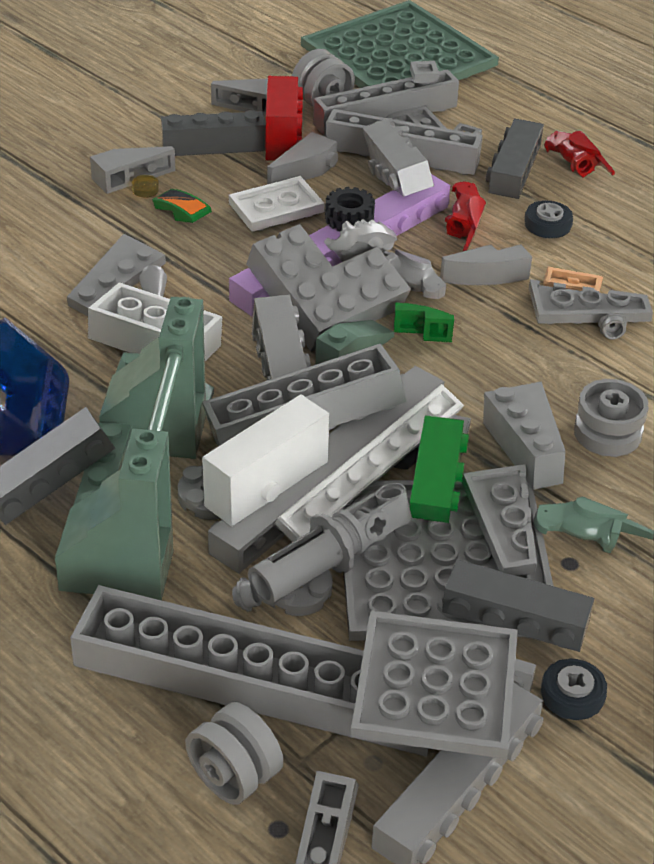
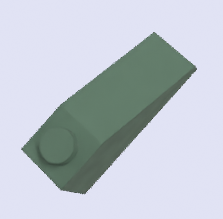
(349, 338)

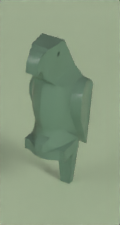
(588, 521)

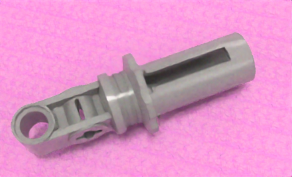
(331, 543)

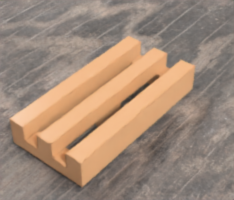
(572, 279)

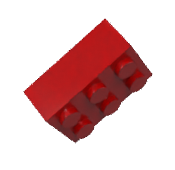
(283, 115)

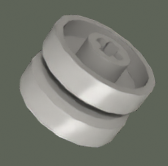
(322, 75)
(611, 417)
(234, 753)

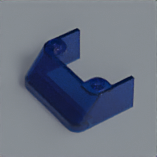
(33, 387)

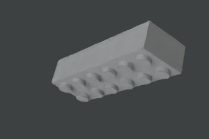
(343, 387)

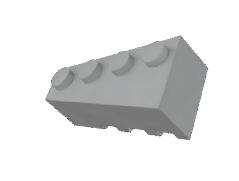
(396, 159)
(278, 336)
(526, 431)

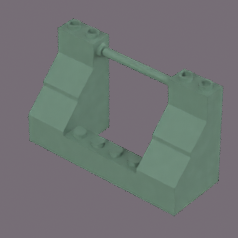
(123, 508)

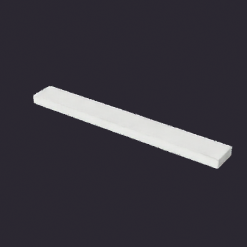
(367, 465)

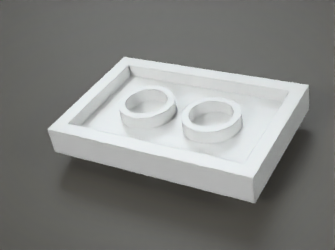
(276, 203)

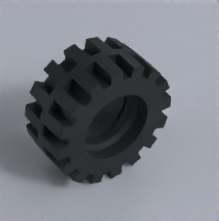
(348, 206)

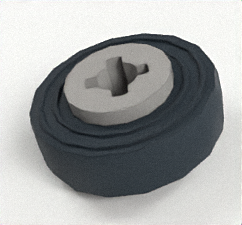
(548, 219)
(583, 698)

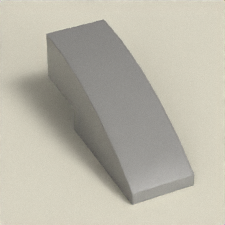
(487, 266)

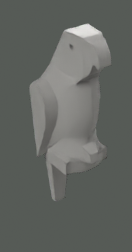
(417, 273)

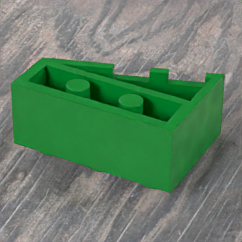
(438, 469)

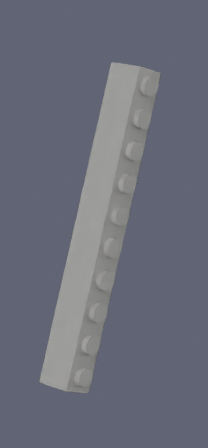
(256, 533)

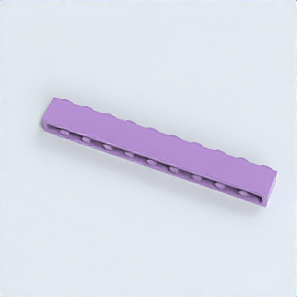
(391, 209)

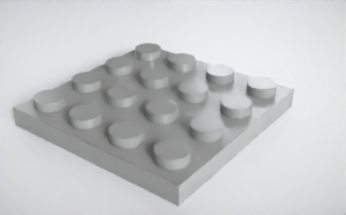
(436, 684)

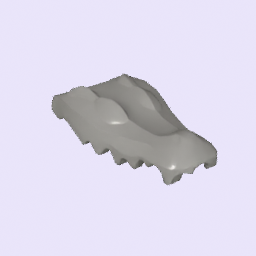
(361, 238)

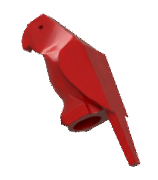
(578, 151)
(465, 212)

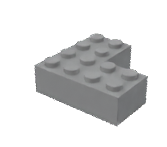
(325, 293)

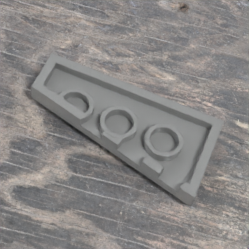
(120, 264)
(585, 306)
(504, 516)

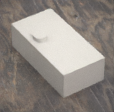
(134, 318)
(265, 460)

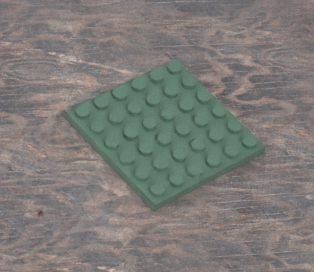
(387, 41)

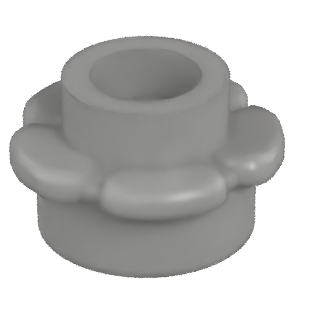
(613, 331)
(245, 596)

